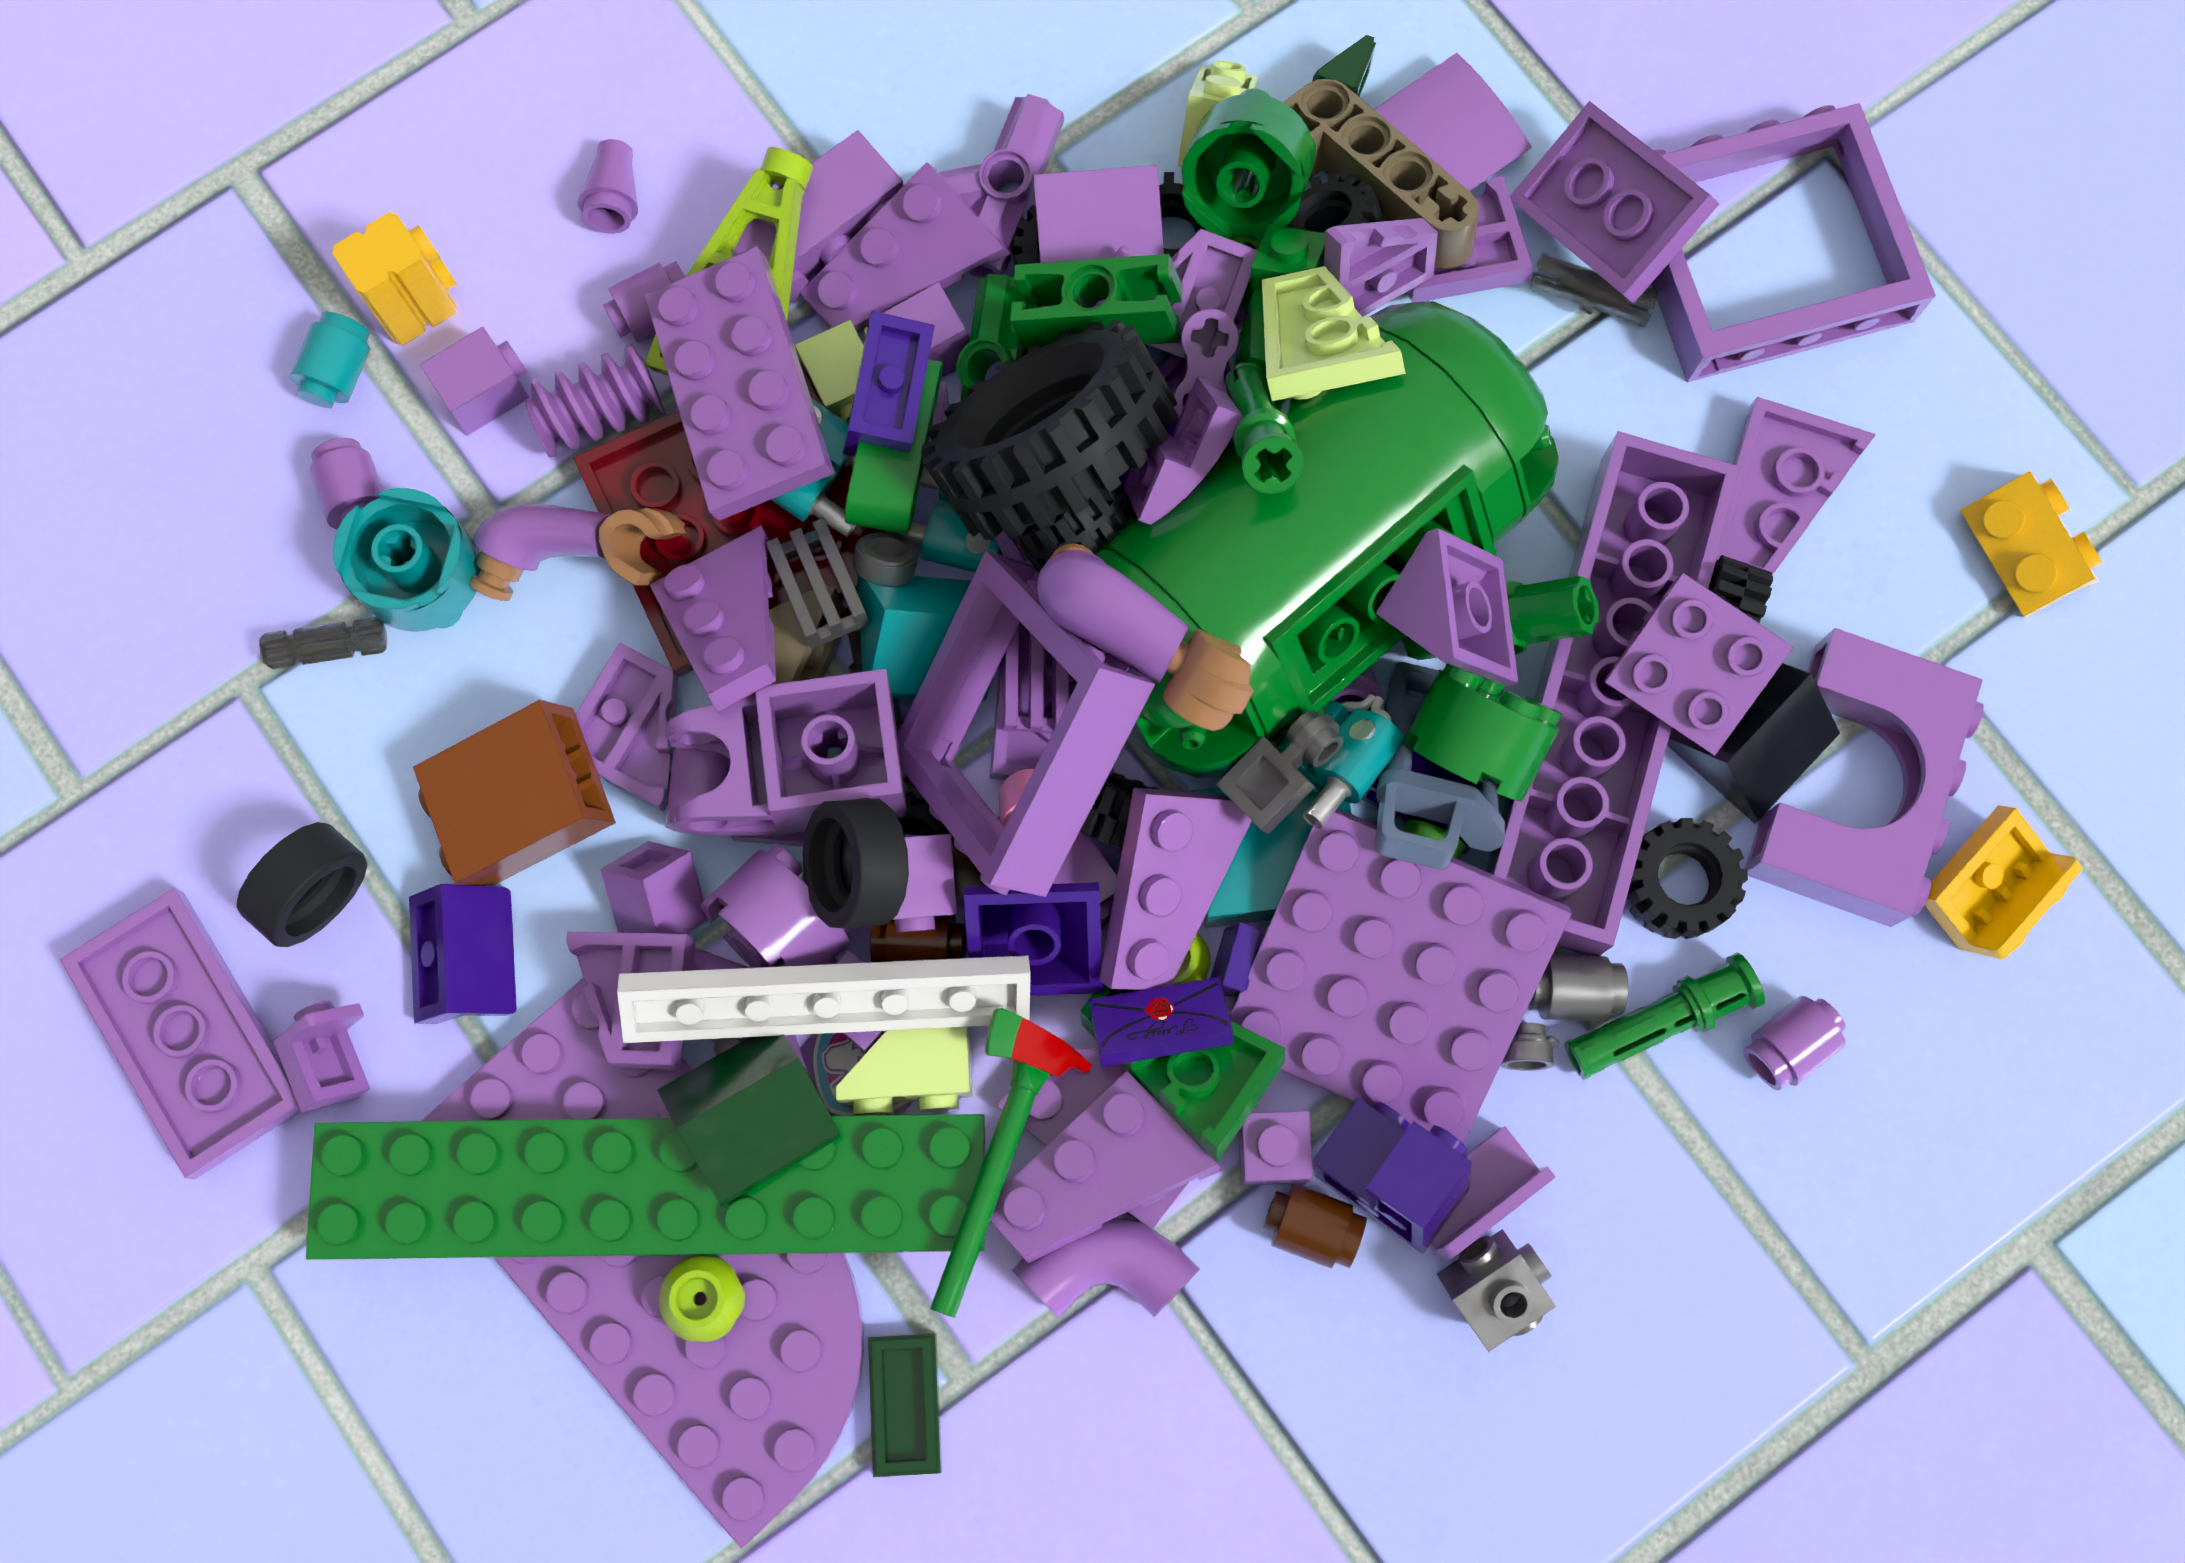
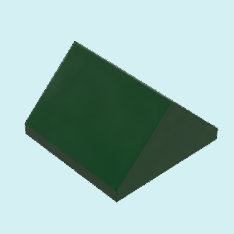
(748, 1114)

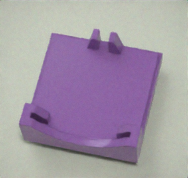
(1698, 663)

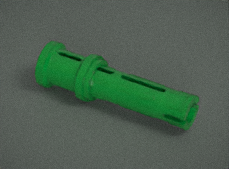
(1264, 435)
(1691, 1005)

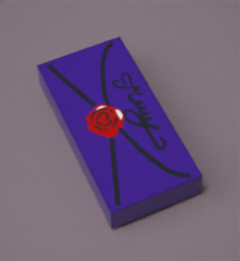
(1161, 1021)

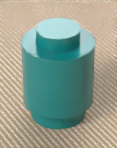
(330, 360)

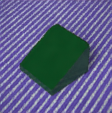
(1351, 65)

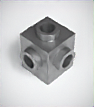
(1498, 1288)

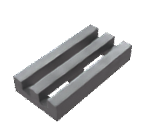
(801, 546)

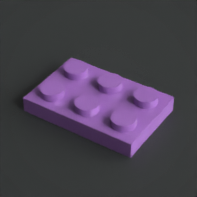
(1613, 201)

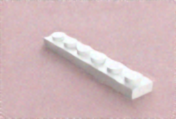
(821, 998)

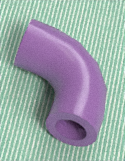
(1118, 1255)

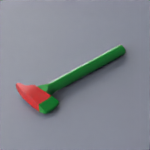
(1034, 1057)

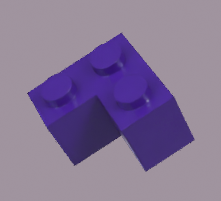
(1395, 1171)

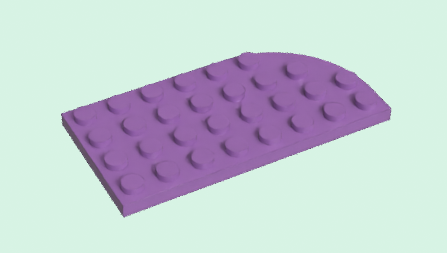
(731, 1415)

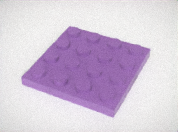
(1397, 975)

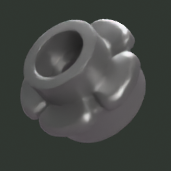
(1530, 1049)

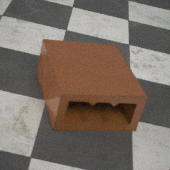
(513, 794)

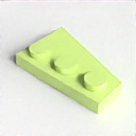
(1319, 337)

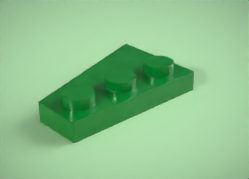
(1207, 1088)

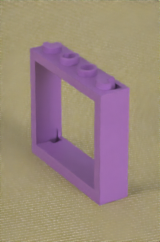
(1898, 303)
(1075, 760)

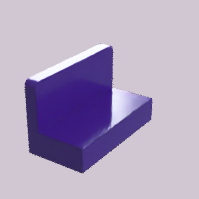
(889, 383)
(462, 952)

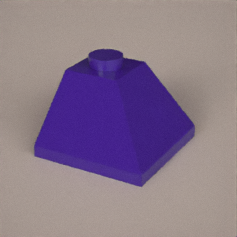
(1055, 932)

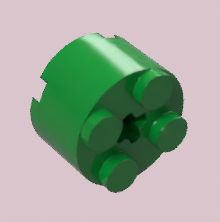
(1247, 166)
(1481, 733)

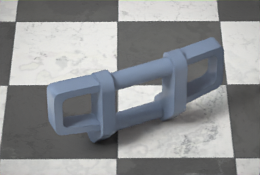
(1464, 808)

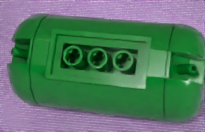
(1309, 566)

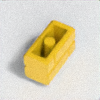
(398, 276)

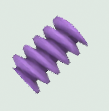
(592, 401)

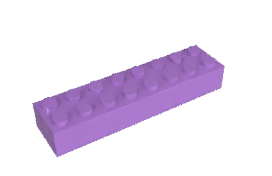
(1590, 802)

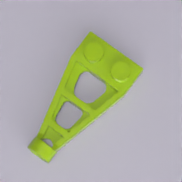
(765, 204)

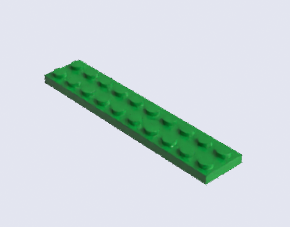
(630, 1190)

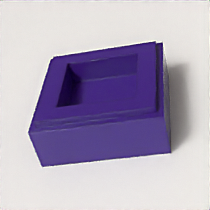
(1235, 957)

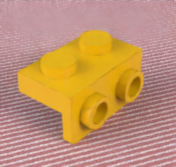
(2031, 543)
(1998, 885)

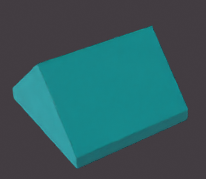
(907, 628)

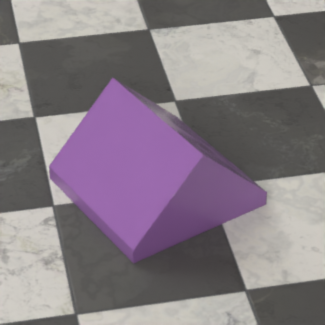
(1455, 606)

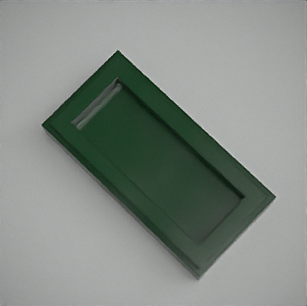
(904, 1405)

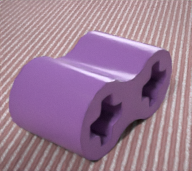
(1211, 367)

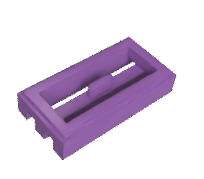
(1060, 689)

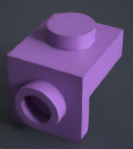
(321, 1056)

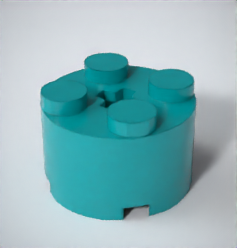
(411, 530)

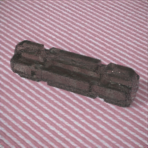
(323, 643)

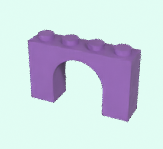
(1924, 718)

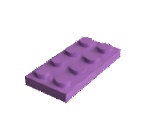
(738, 384)
(183, 1033)

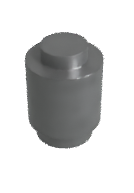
(1581, 988)

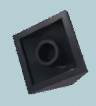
(1769, 745)

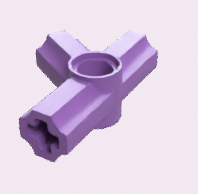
(1018, 155)

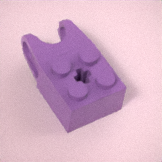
(781, 753)

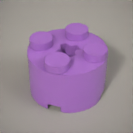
(773, 914)

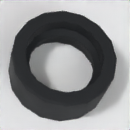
(855, 863)
(301, 884)

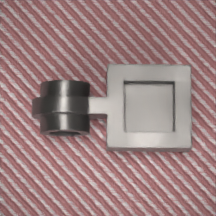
(1269, 782)

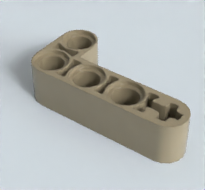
(1405, 179)

